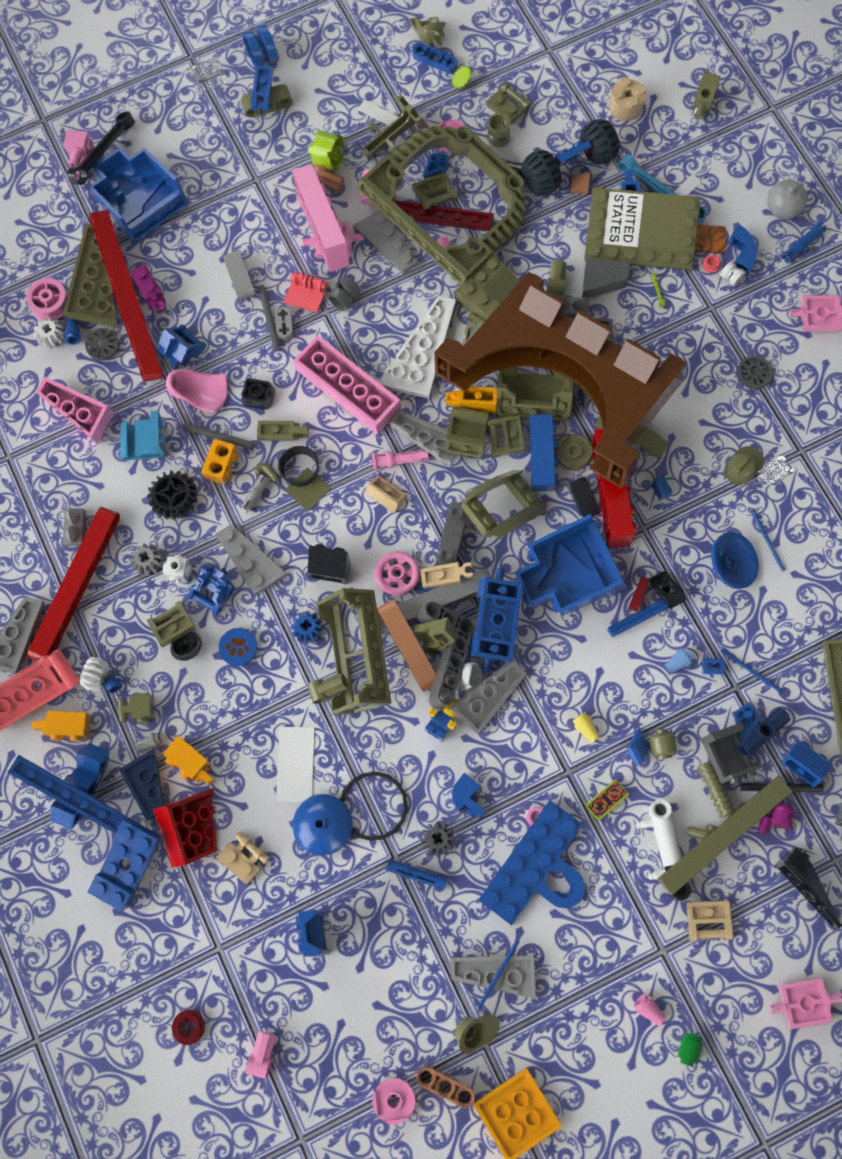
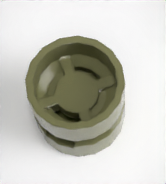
(499, 130)

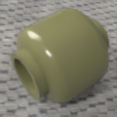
(663, 744)

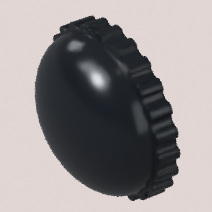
(186, 647)

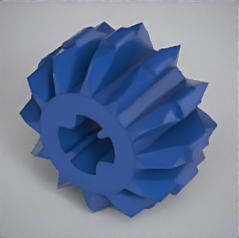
(312, 631)

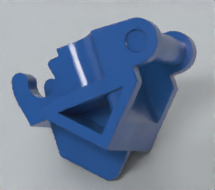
(177, 349)
(215, 581)

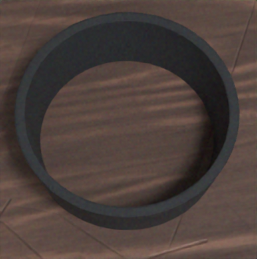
(296, 450)

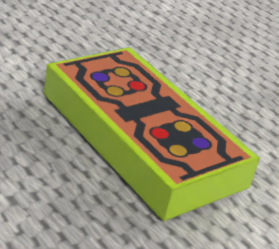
(606, 800)

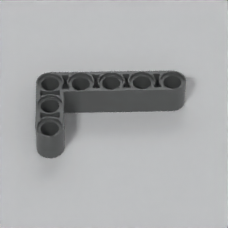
(452, 653)

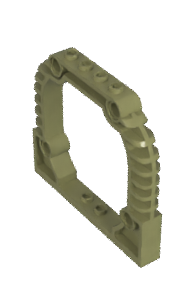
(457, 260)

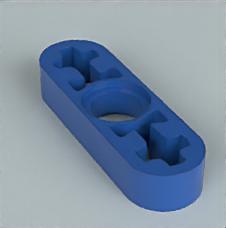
(429, 52)

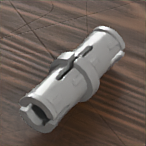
(255, 492)

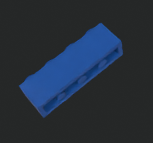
(542, 453)

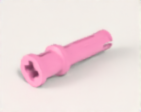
(390, 459)

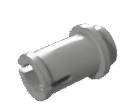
(151, 741)

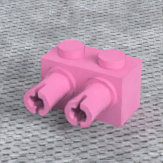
(78, 147)

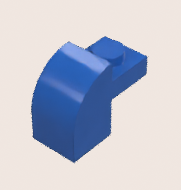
(463, 792)

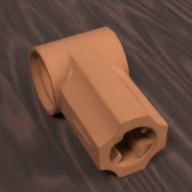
(330, 180)

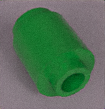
(690, 1049)

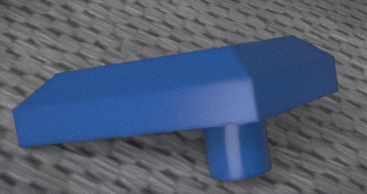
(436, 164)
(748, 717)
(637, 748)

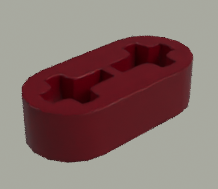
(639, 593)

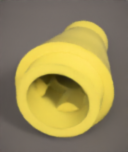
(585, 725)

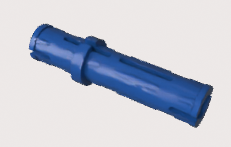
(799, 246)
(417, 874)

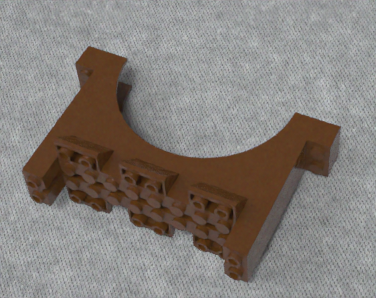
(535, 333)

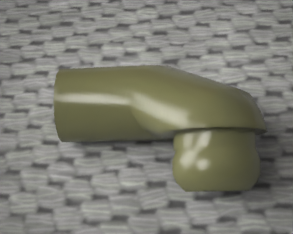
(267, 469)
(700, 833)

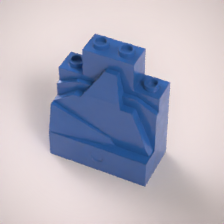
(137, 191)
(570, 569)

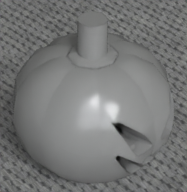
(787, 199)

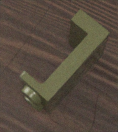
(466, 432)

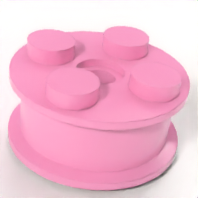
(47, 298)

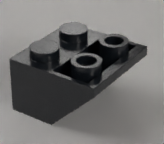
(328, 564)

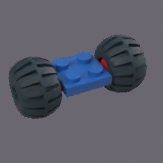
(596, 141)

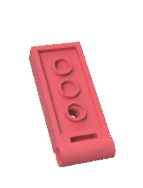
(21, 695)

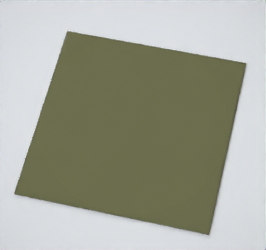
(310, 494)

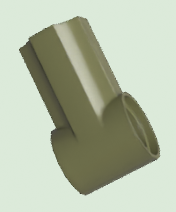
(557, 281)
(322, 689)

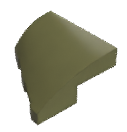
(435, 635)

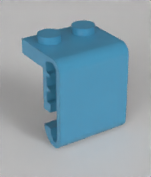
(143, 439)

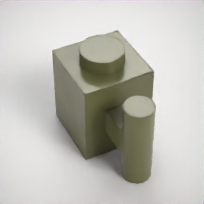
(140, 708)

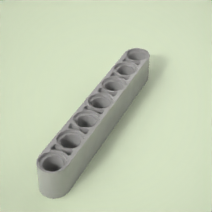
(443, 595)

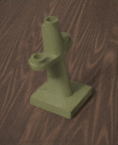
(399, 126)

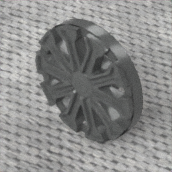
(102, 344)
(754, 372)

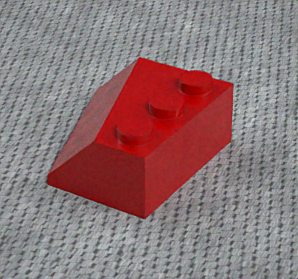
(188, 828)

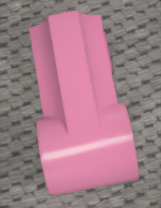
(259, 1061)

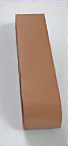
(407, 644)

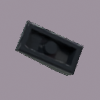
(583, 497)
(667, 589)

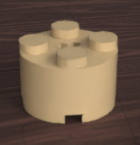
(627, 99)

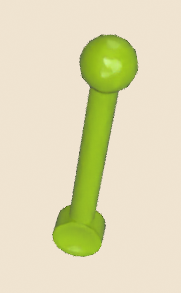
(661, 302)

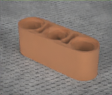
(453, 1094)

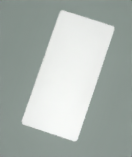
(295, 764)

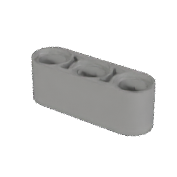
(239, 275)

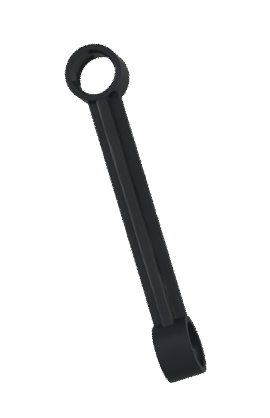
(123, 122)

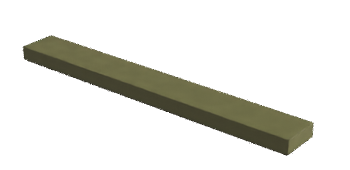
(724, 835)

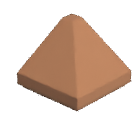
(580, 183)

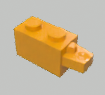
(475, 398)
(64, 725)
(188, 760)

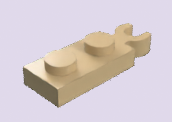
(445, 574)

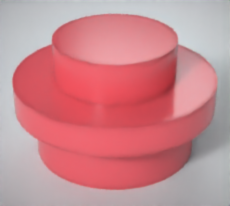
(711, 263)

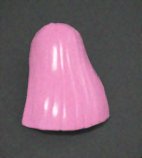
(198, 389)

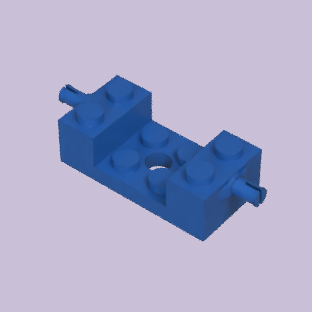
(491, 640)

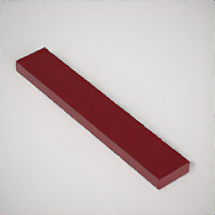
(448, 216)

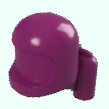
(781, 817)

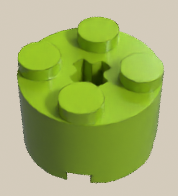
(327, 150)

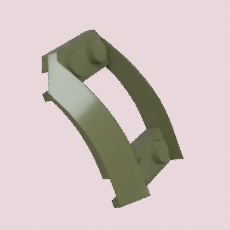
(523, 493)

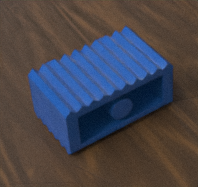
(806, 763)

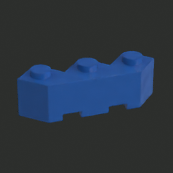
(90, 763)

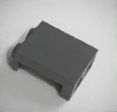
(725, 757)

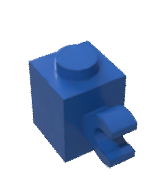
(629, 184)

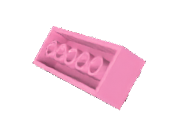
(321, 217)
(347, 384)

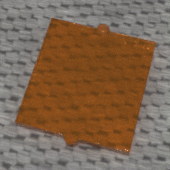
(710, 239)

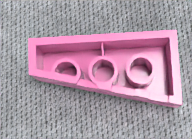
(84, 412)

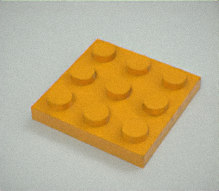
(517, 1115)

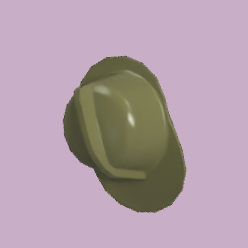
(744, 465)
(475, 1032)

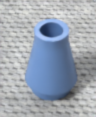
(681, 659)

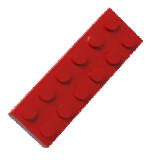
(615, 508)

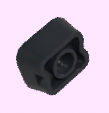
(257, 394)

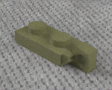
(280, 431)

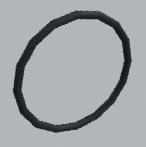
(404, 804)

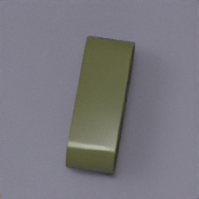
(279, 100)

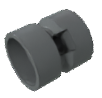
(344, 293)

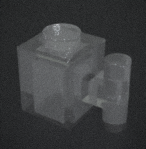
(775, 471)

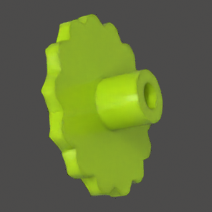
(461, 77)

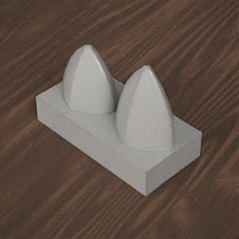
(573, 305)
(74, 526)

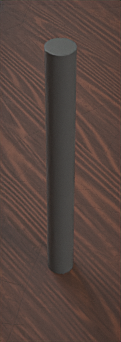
(269, 318)
(219, 436)

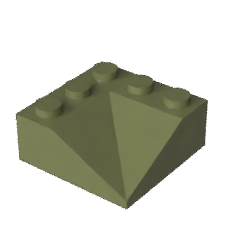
(486, 288)

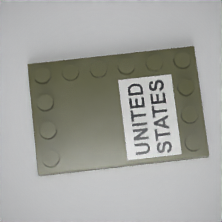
(642, 228)

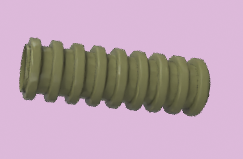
(716, 789)

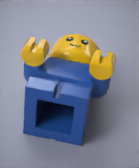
(441, 721)

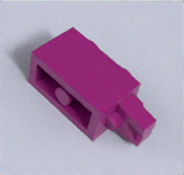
(149, 288)

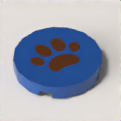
(238, 647)

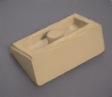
(385, 493)

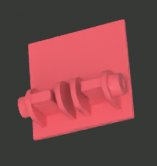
(305, 292)

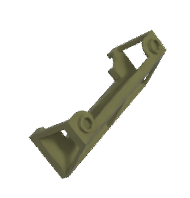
(377, 691)

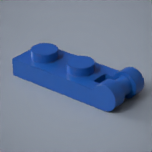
(262, 87)

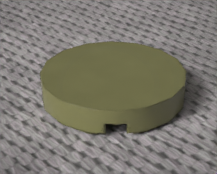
(574, 452)

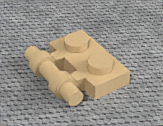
(239, 863)

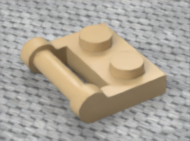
(709, 913)

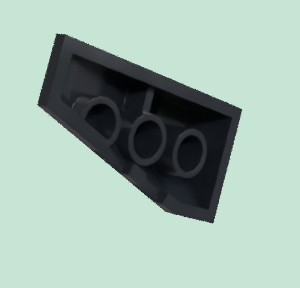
(803, 877)

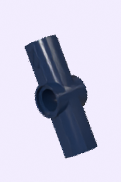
(756, 739)

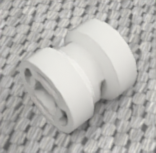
(732, 273)

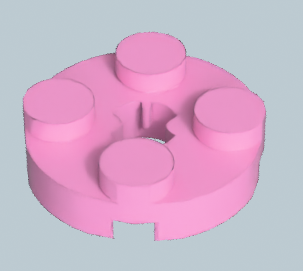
(404, 1108)

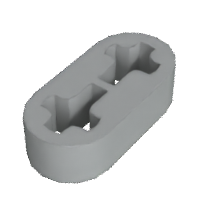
(288, 323)

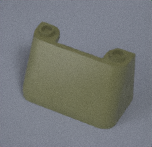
(533, 395)

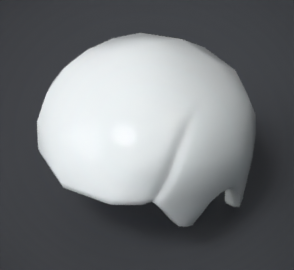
(470, 676)

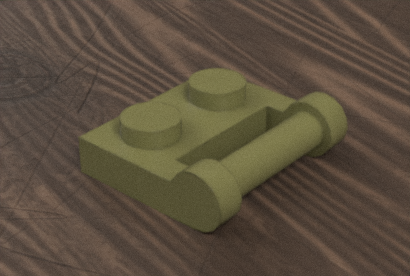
(500, 104)
(431, 187)
(512, 436)
(173, 628)

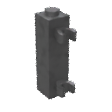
(452, 535)

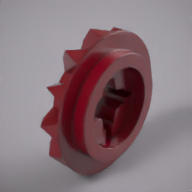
(180, 1021)

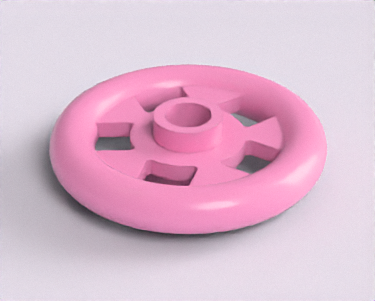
(413, 572)

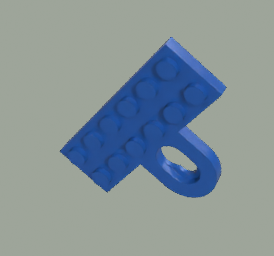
(531, 863)

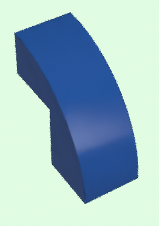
(744, 242)

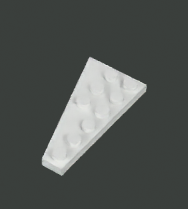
(414, 364)

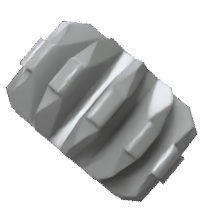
(147, 566)

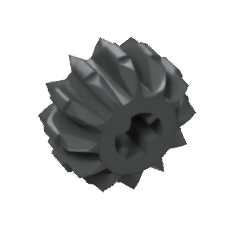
(444, 837)

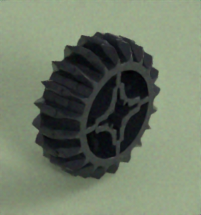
(157, 494)

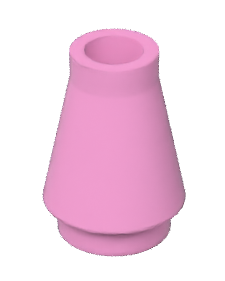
(647, 1007)

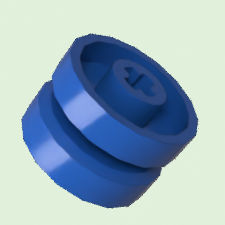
(260, 45)

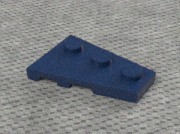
(144, 783)

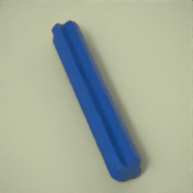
(636, 618)

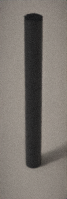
(793, 786)

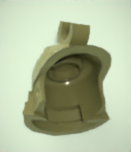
(429, 30)

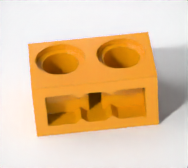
(216, 461)

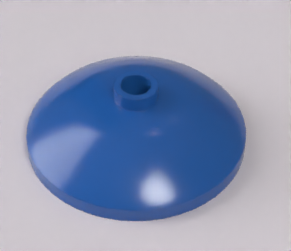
(734, 560)
(335, 829)

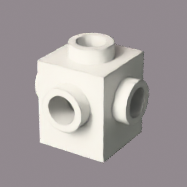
(181, 573)

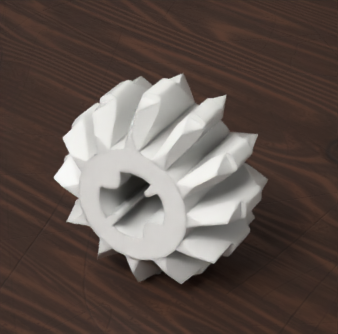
(49, 332)
(94, 674)

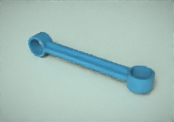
(629, 163)

